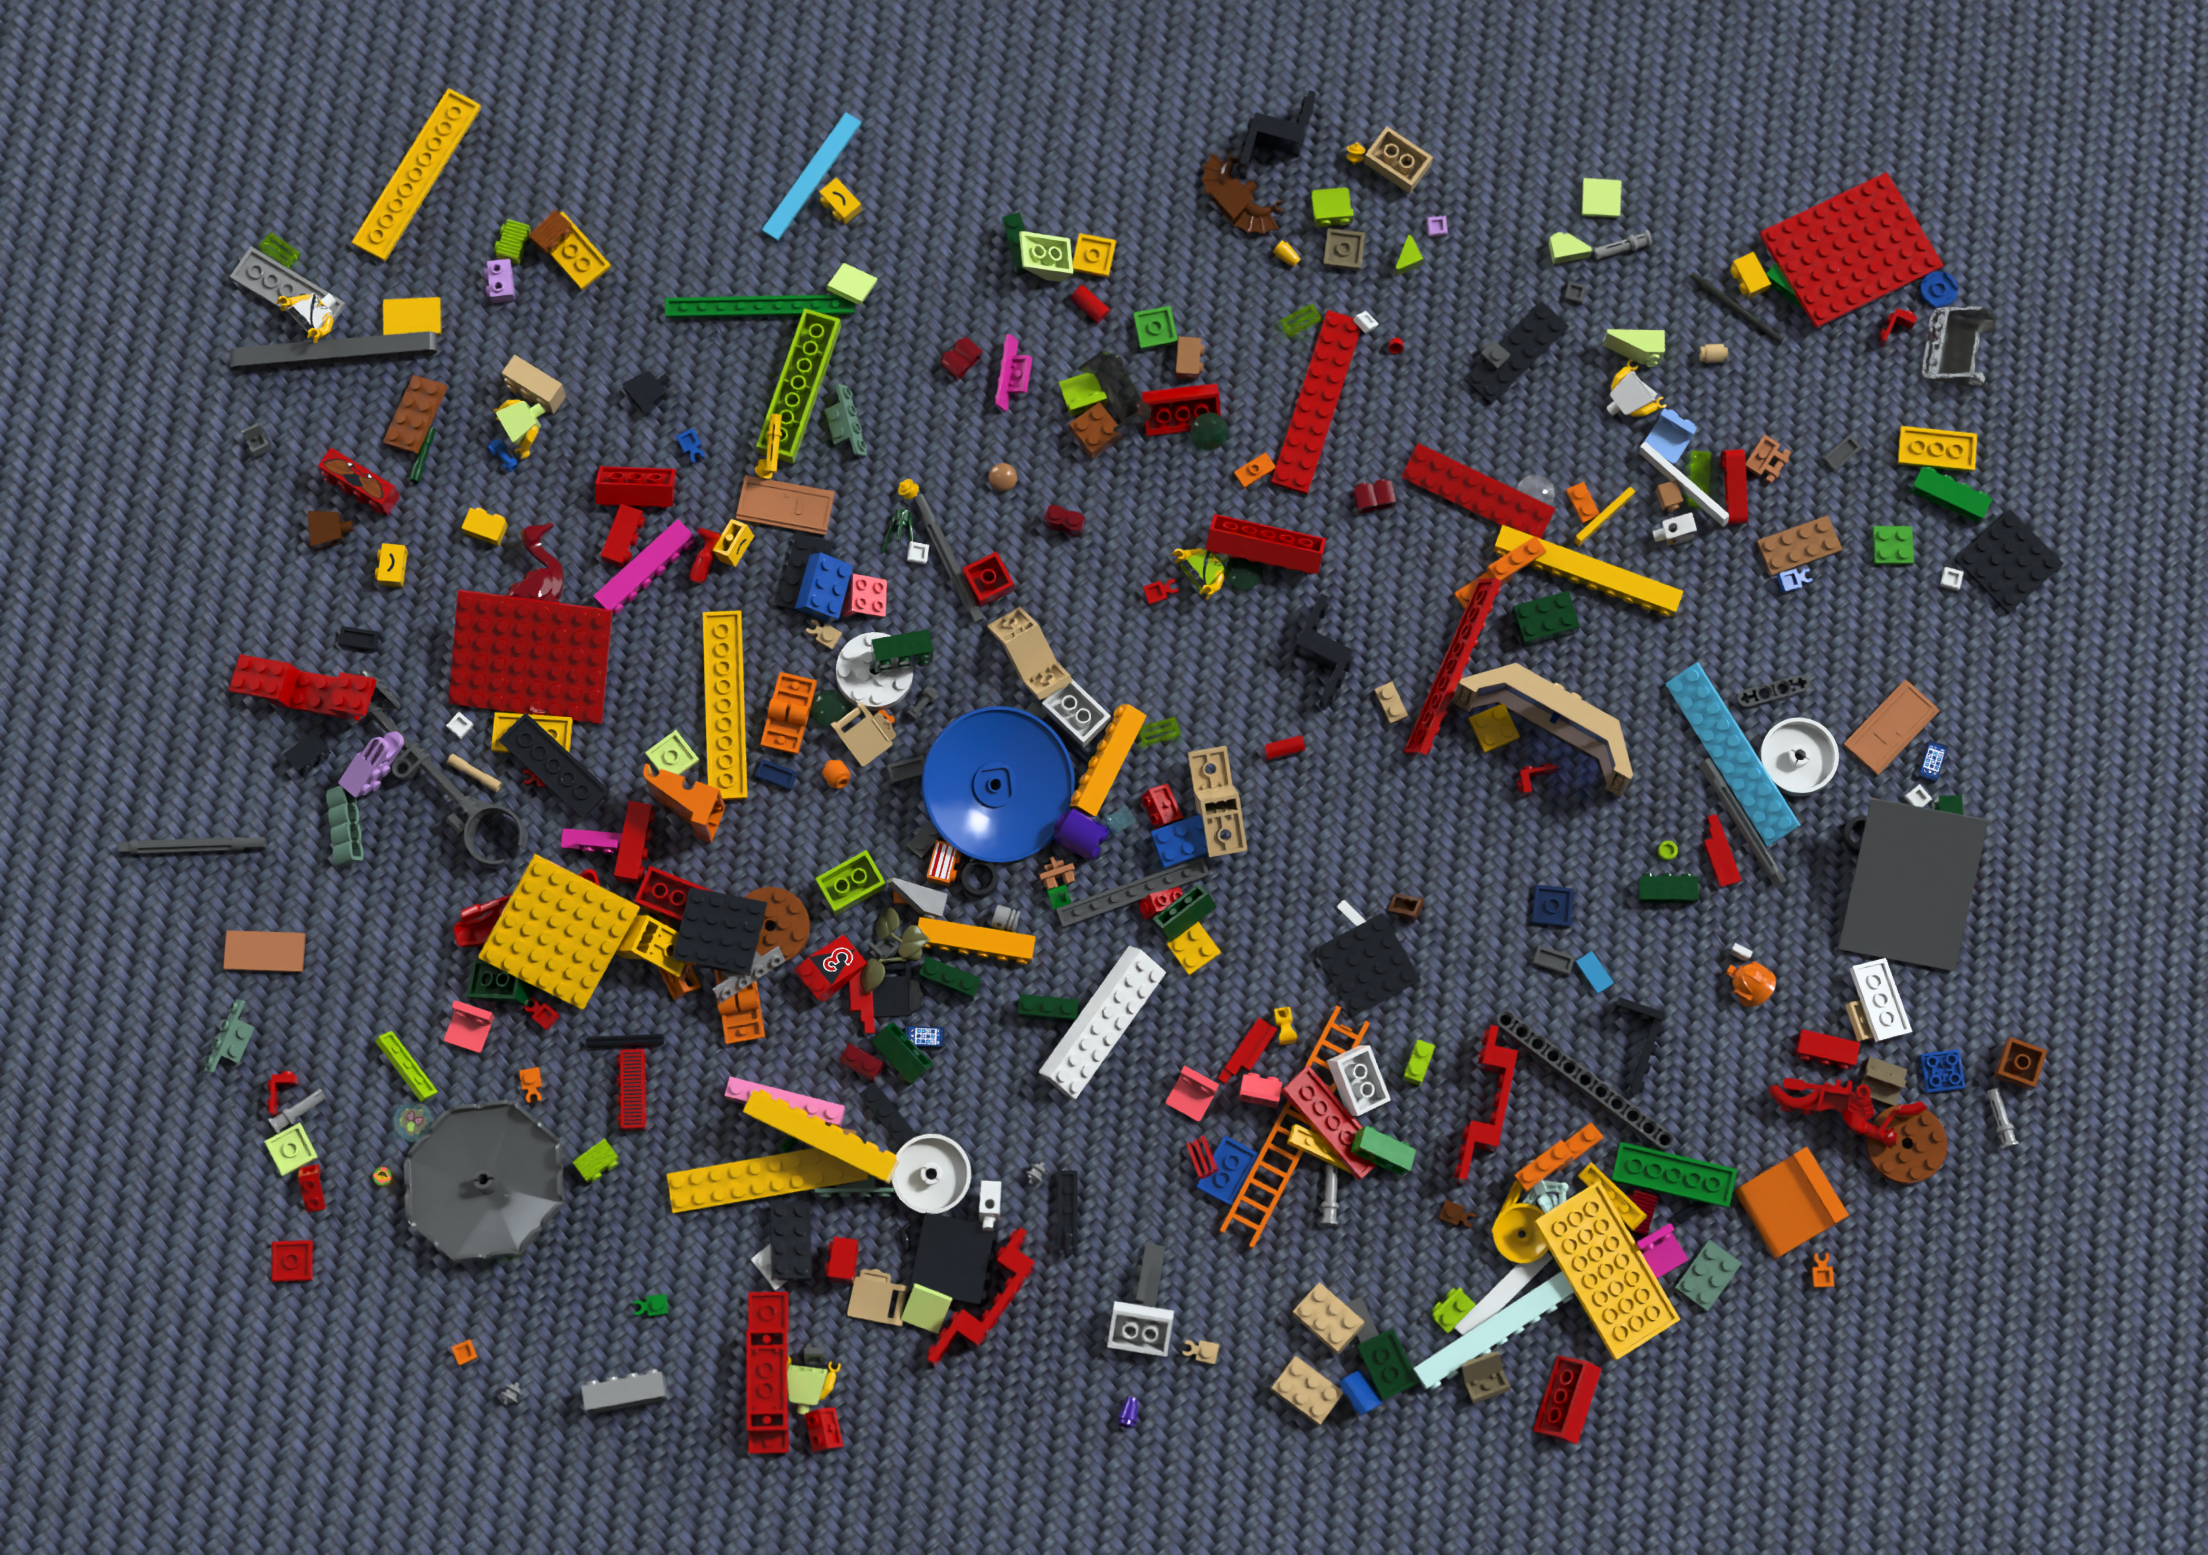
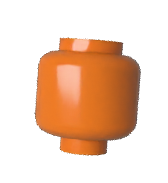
(836, 774)

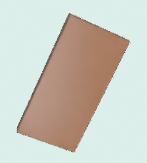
(264, 951)

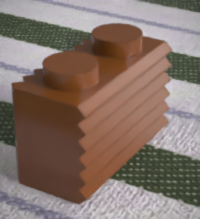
(551, 232)

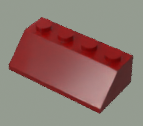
(1178, 407)
(635, 486)
(1567, 1399)

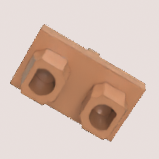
(1066, 872)

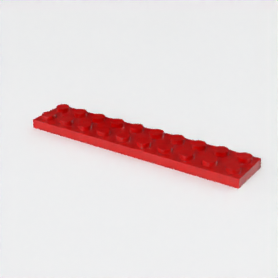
(1317, 403)
(1452, 666)

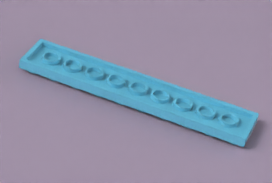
(1733, 754)

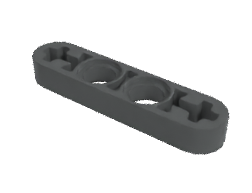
(1774, 695)

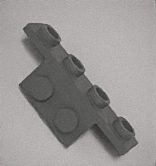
(1149, 1275)

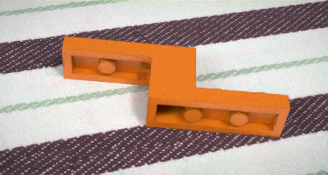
(1505, 567)
(1558, 1157)

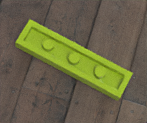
(406, 1066)

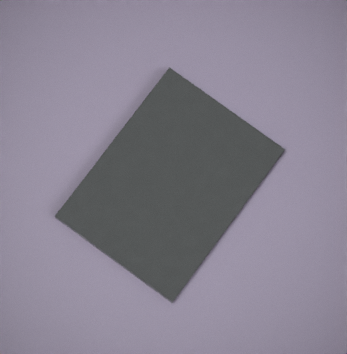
(1913, 884)

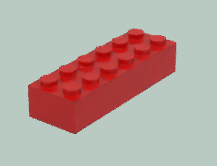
(1265, 544)

